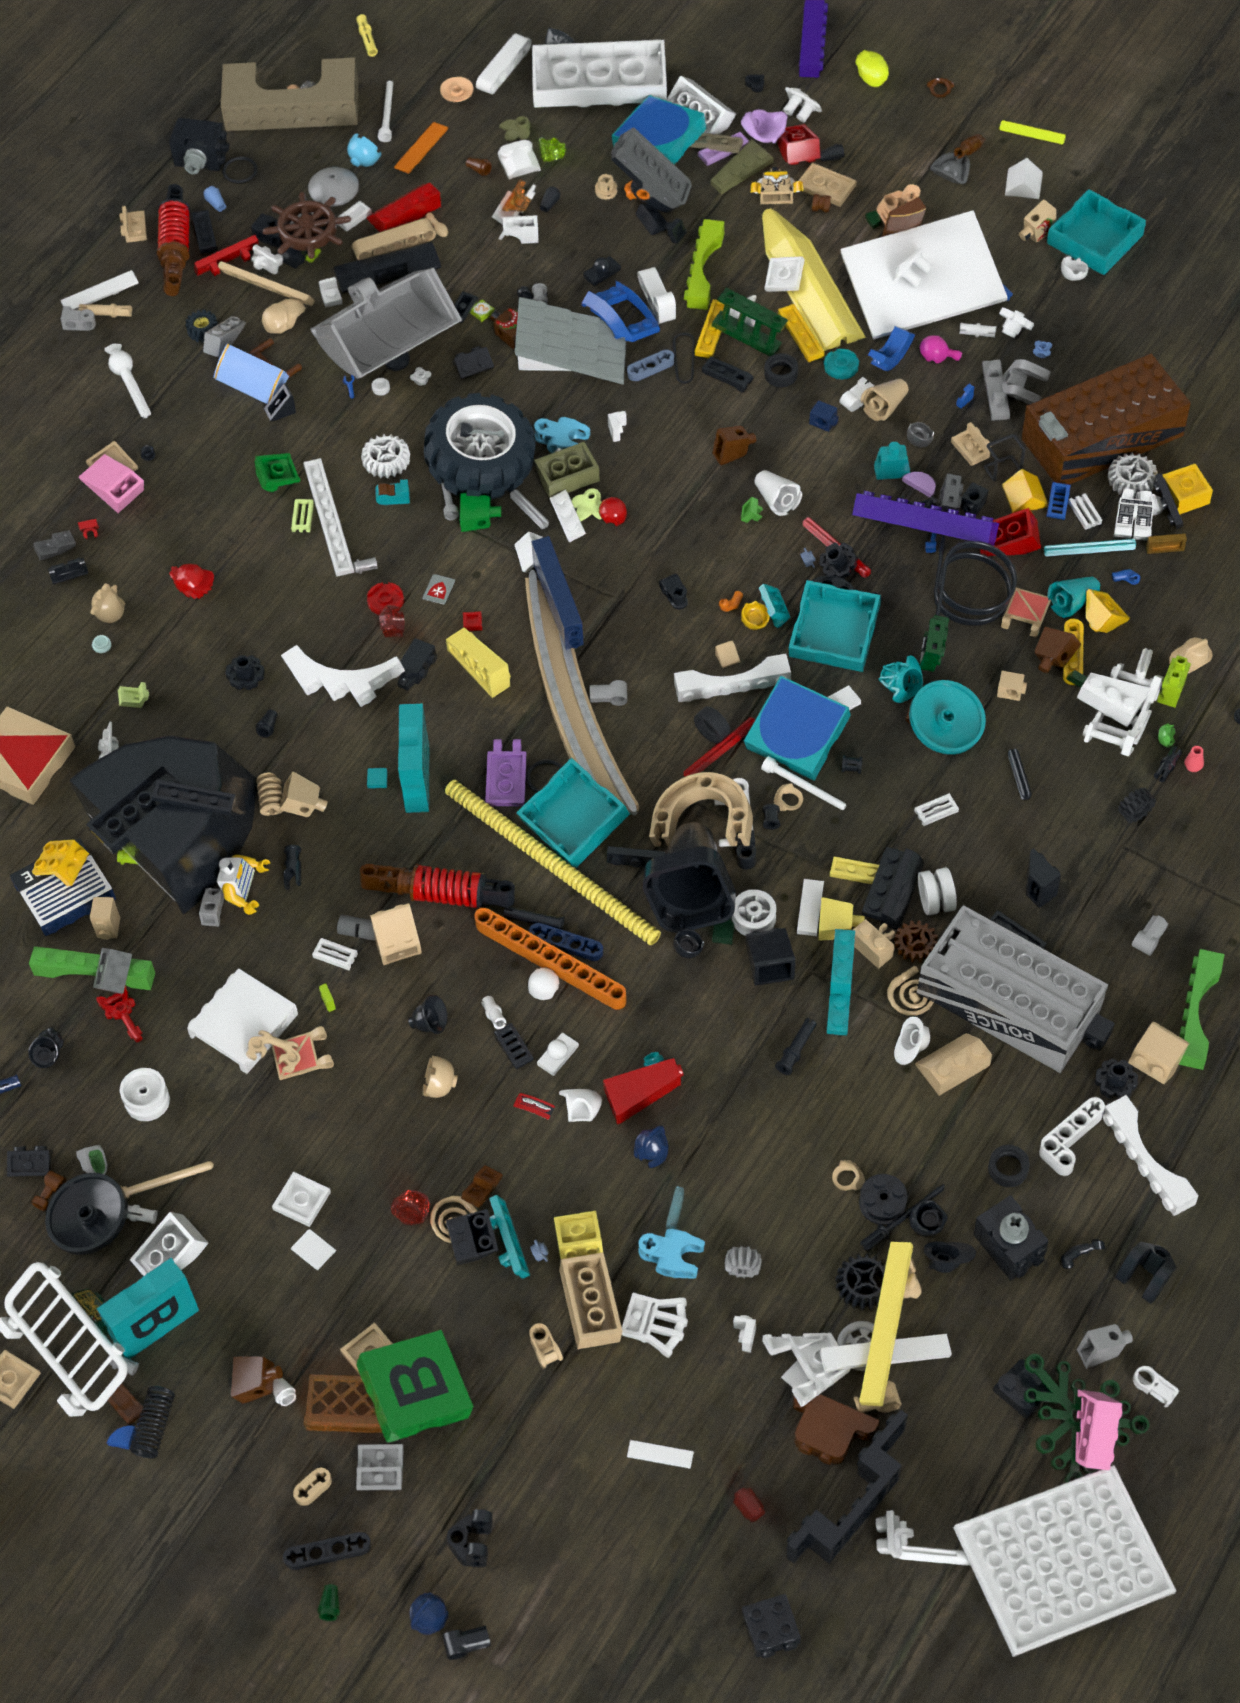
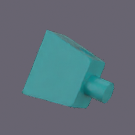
(891, 462)

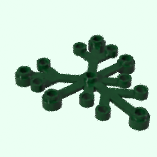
(1059, 1395)

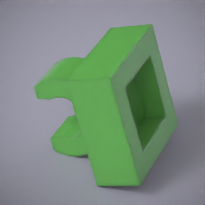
(751, 510)

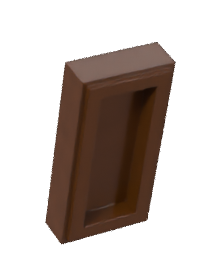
(125, 1404)

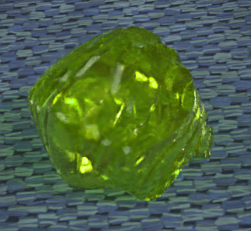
(551, 149)

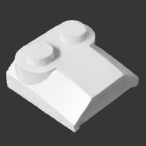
(518, 158)

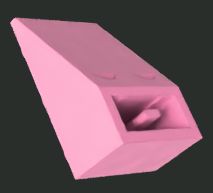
(113, 482)

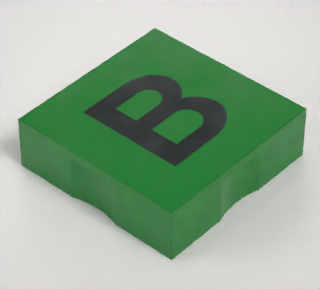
(414, 1385)

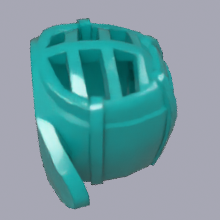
(896, 677)

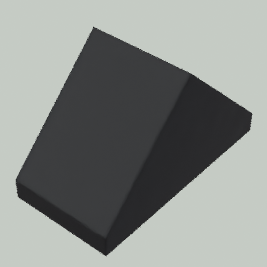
(281, 404)

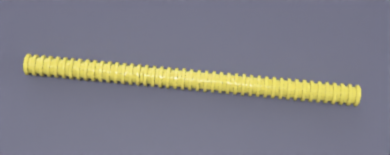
(552, 862)

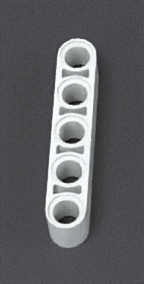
(503, 64)

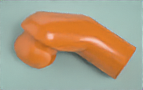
(732, 604)

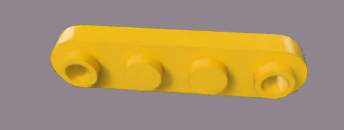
(1076, 661)

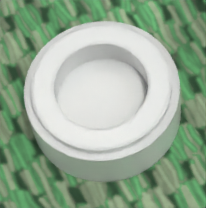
(380, 386)

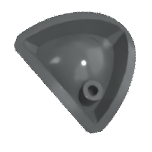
(952, 168)

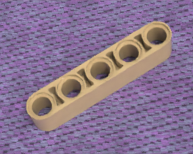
(394, 239)

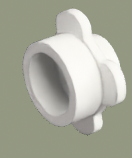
(421, 376)

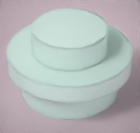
(101, 644)

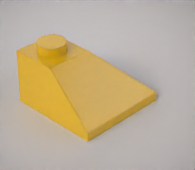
(1103, 612)

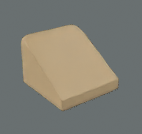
(727, 654)

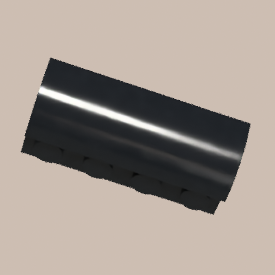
(893, 887)

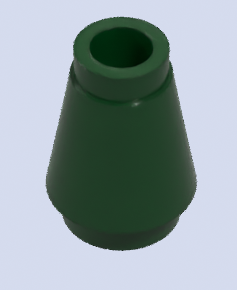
(329, 1603)

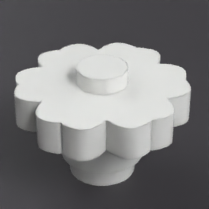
(1014, 322)

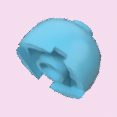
(362, 151)

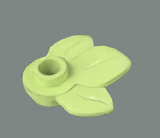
(587, 506)

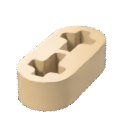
(309, 1482)

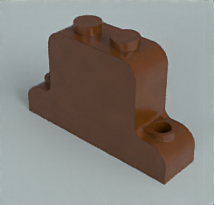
(830, 1428)

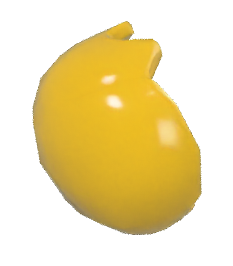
(754, 615)

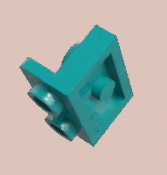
(775, 604)

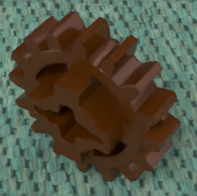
(912, 934)

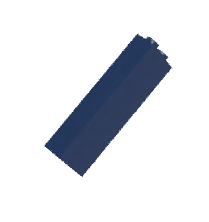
(557, 593)

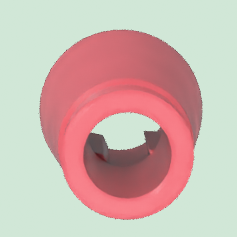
(1195, 759)

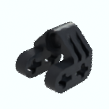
(1153, 1259)
(473, 1553)

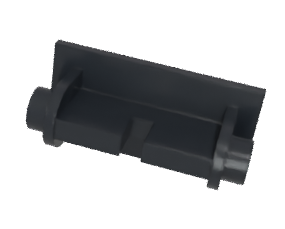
(68, 571)

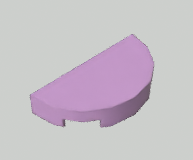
(921, 482)

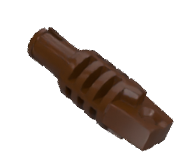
(969, 145)

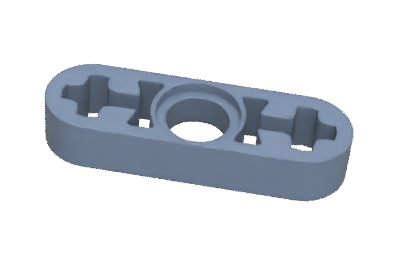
(643, 371)

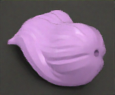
(764, 125)

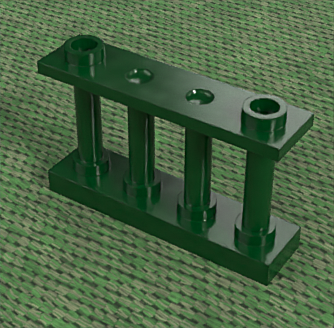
(743, 332)

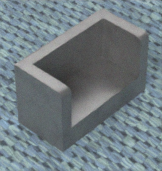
(112, 970)

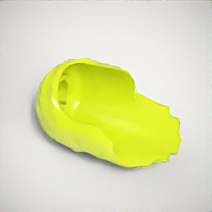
(872, 68)

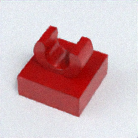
(90, 525)

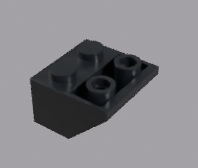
(1041, 880)
(471, 1237)

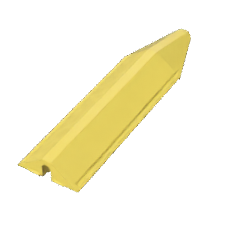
(818, 295)

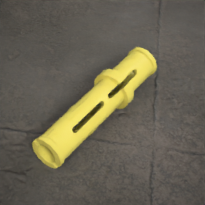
(362, 22)

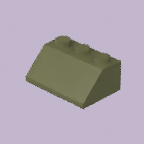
(567, 469)

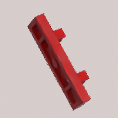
(239, 249)

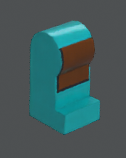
(393, 493)

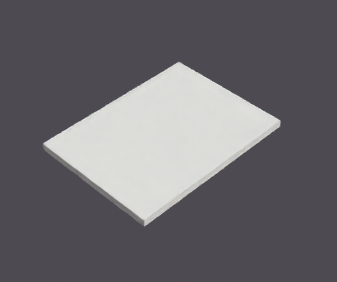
(958, 282)
(1064, 1560)

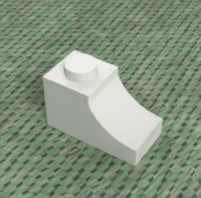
(522, 227)

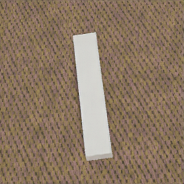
(904, 1351)

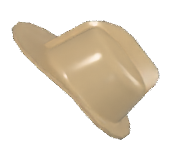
(1196, 652)

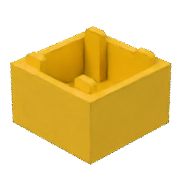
(1188, 488)

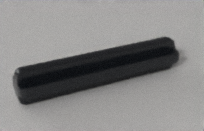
(1019, 774)

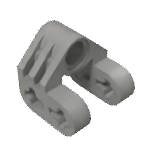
(1015, 379)

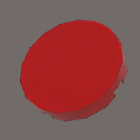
(383, 595)

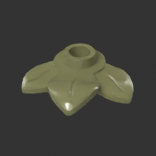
(516, 128)

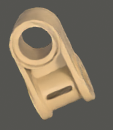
(545, 1349)

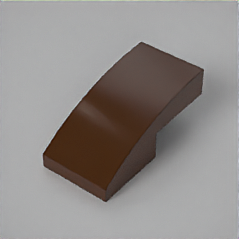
(482, 1186)

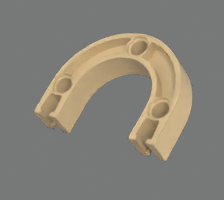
(693, 789)

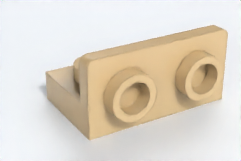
(133, 225)

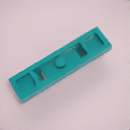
(514, 1254)

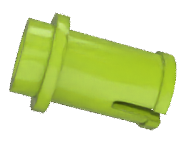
(124, 857)

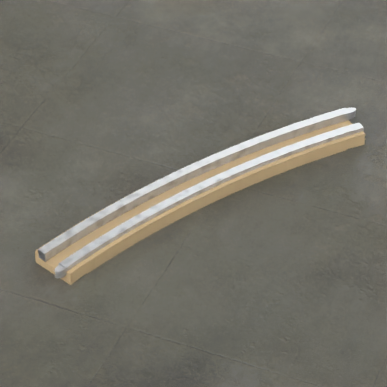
(570, 700)

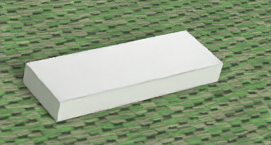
(810, 907)

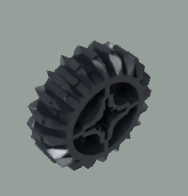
(854, 1270)

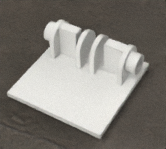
(108, 742)

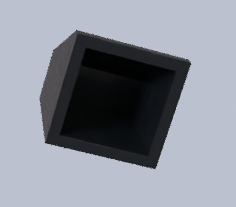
(770, 956)

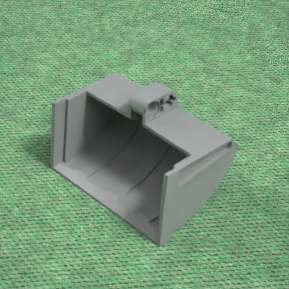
(386, 321)

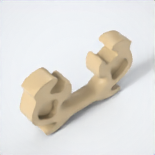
(256, 1045)

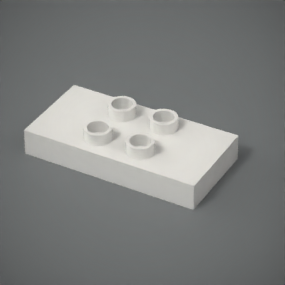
(598, 73)

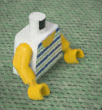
(236, 878)

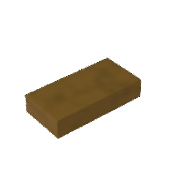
(1166, 543)

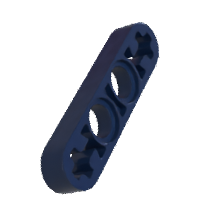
(567, 939)

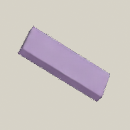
(712, 156)

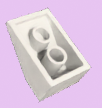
(171, 1239)

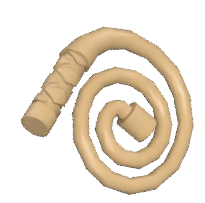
(897, 981)
(471, 1208)

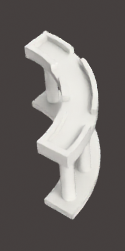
(1138, 723)

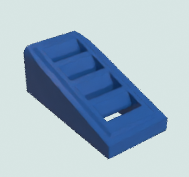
(1058, 488)

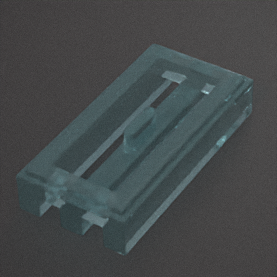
(675, 1208)

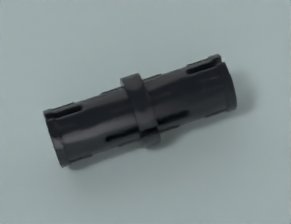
(1168, 764)

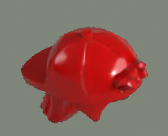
(192, 580)

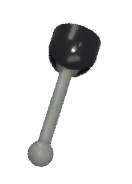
(467, 430)

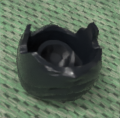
(927, 1218)

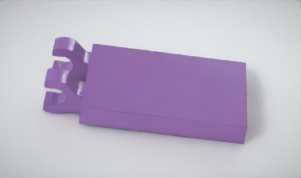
(506, 775)

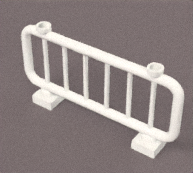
(15, 1326)

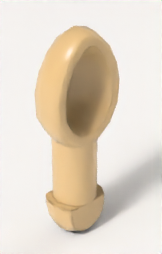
(440, 229)

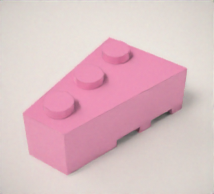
(1098, 1430)

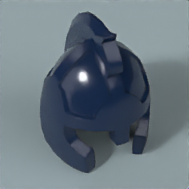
(652, 1145)
(428, 1614)

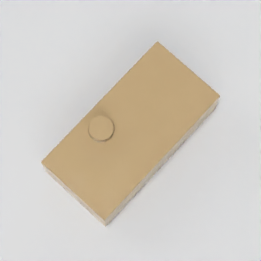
(590, 1300)

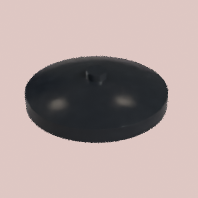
(86, 1213)

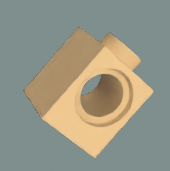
(1011, 685)

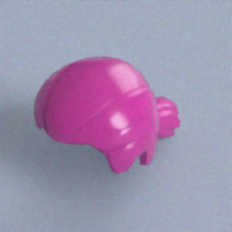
(936, 349)

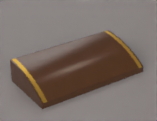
(905, 217)

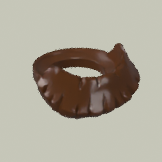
(949, 85)

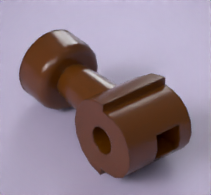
(53, 1183)

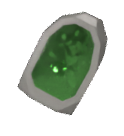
(93, 1159)

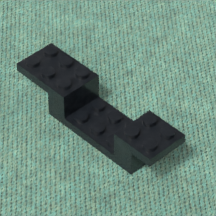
(874, 1467)

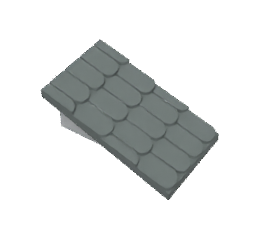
(567, 341)

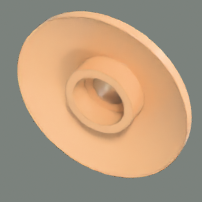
(456, 89)

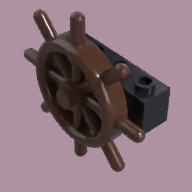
(310, 230)

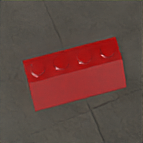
(407, 208)

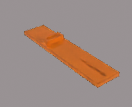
(421, 147)

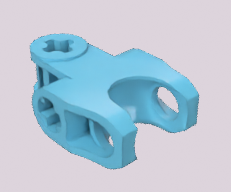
(559, 433)
(668, 1251)

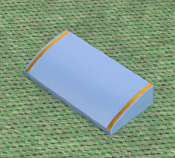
(249, 374)

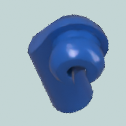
(1126, 575)

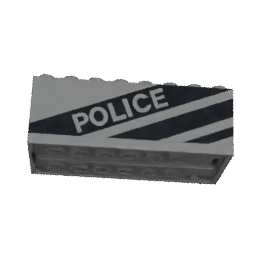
(1011, 988)

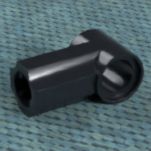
(460, 1643)

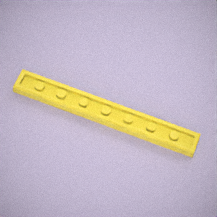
(886, 1324)

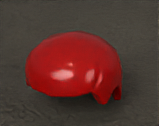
(613, 511)

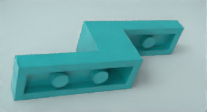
(841, 982)

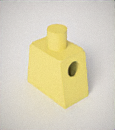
(836, 915)

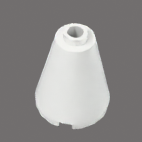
(778, 492)

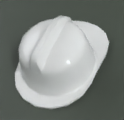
(912, 1040)

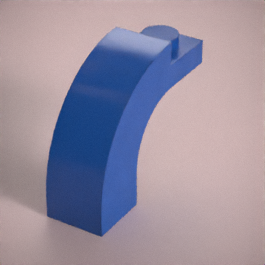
(893, 350)

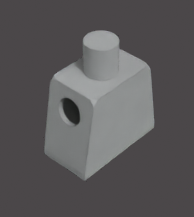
(1103, 1344)

